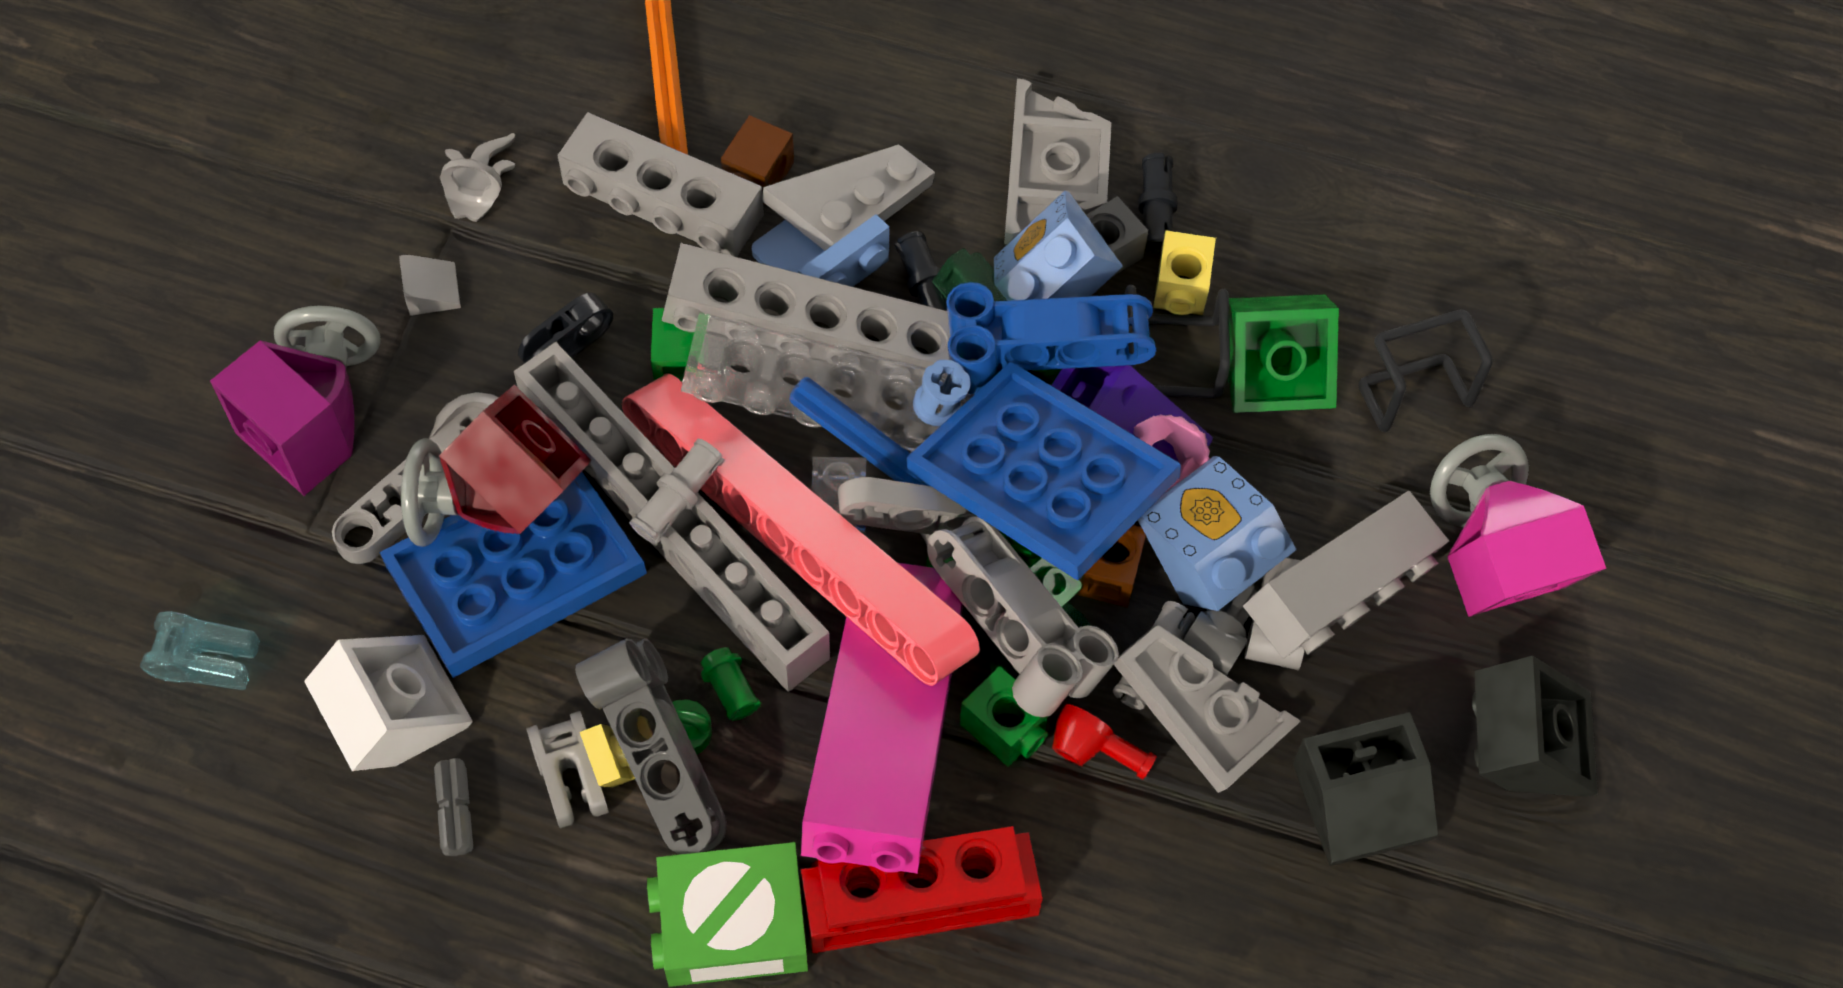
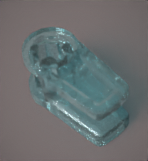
(182, 639)

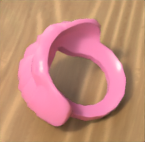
(1185, 437)

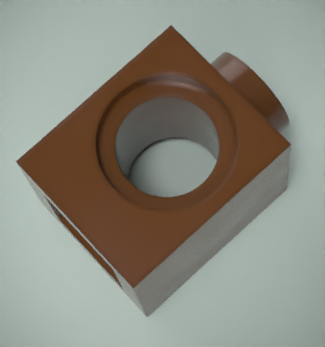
(759, 153)
(1115, 580)

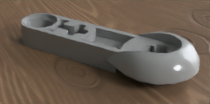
(448, 426)

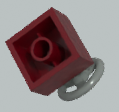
(492, 474)

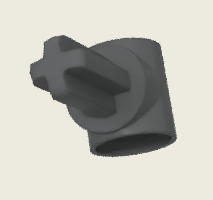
(1222, 633)

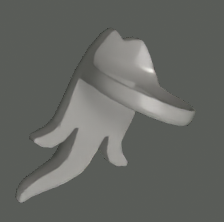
(471, 183)

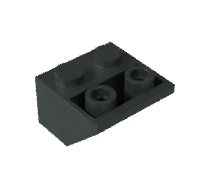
(1368, 788)

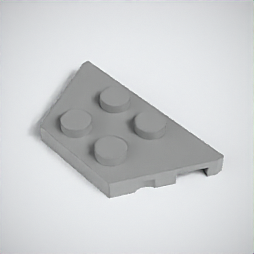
(1053, 153)

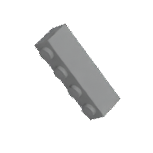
(1346, 574)

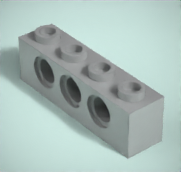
(645, 165)

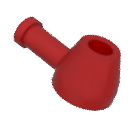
(1083, 735)

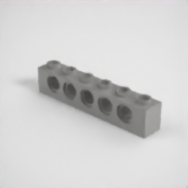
(800, 302)

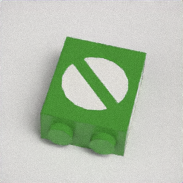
(728, 914)

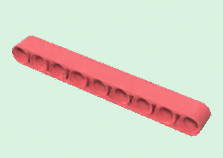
(808, 534)

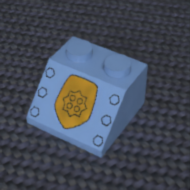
(1055, 256)
(1215, 535)

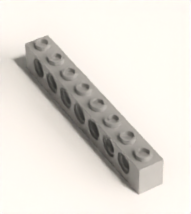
(698, 541)

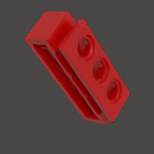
(903, 911)

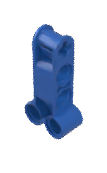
(1044, 332)

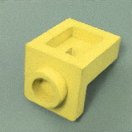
(606, 754)

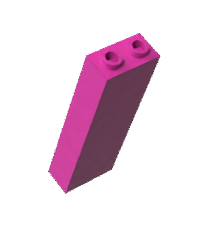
(876, 754)

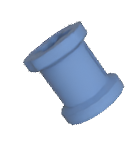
(936, 392)

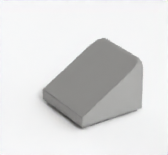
(429, 284)

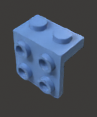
(843, 263)

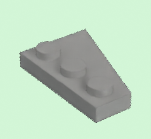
(845, 195)
(1206, 713)

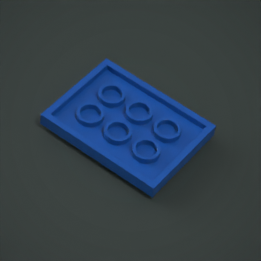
(1044, 469)
(495, 588)

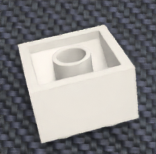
(386, 699)

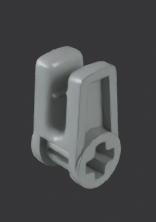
(554, 752)

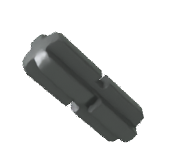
(453, 815)

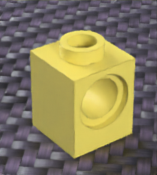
(1189, 257)

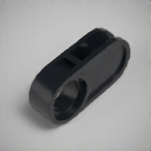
(571, 327)

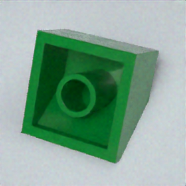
(1283, 353)

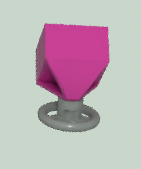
(1516, 535)

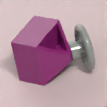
(298, 399)

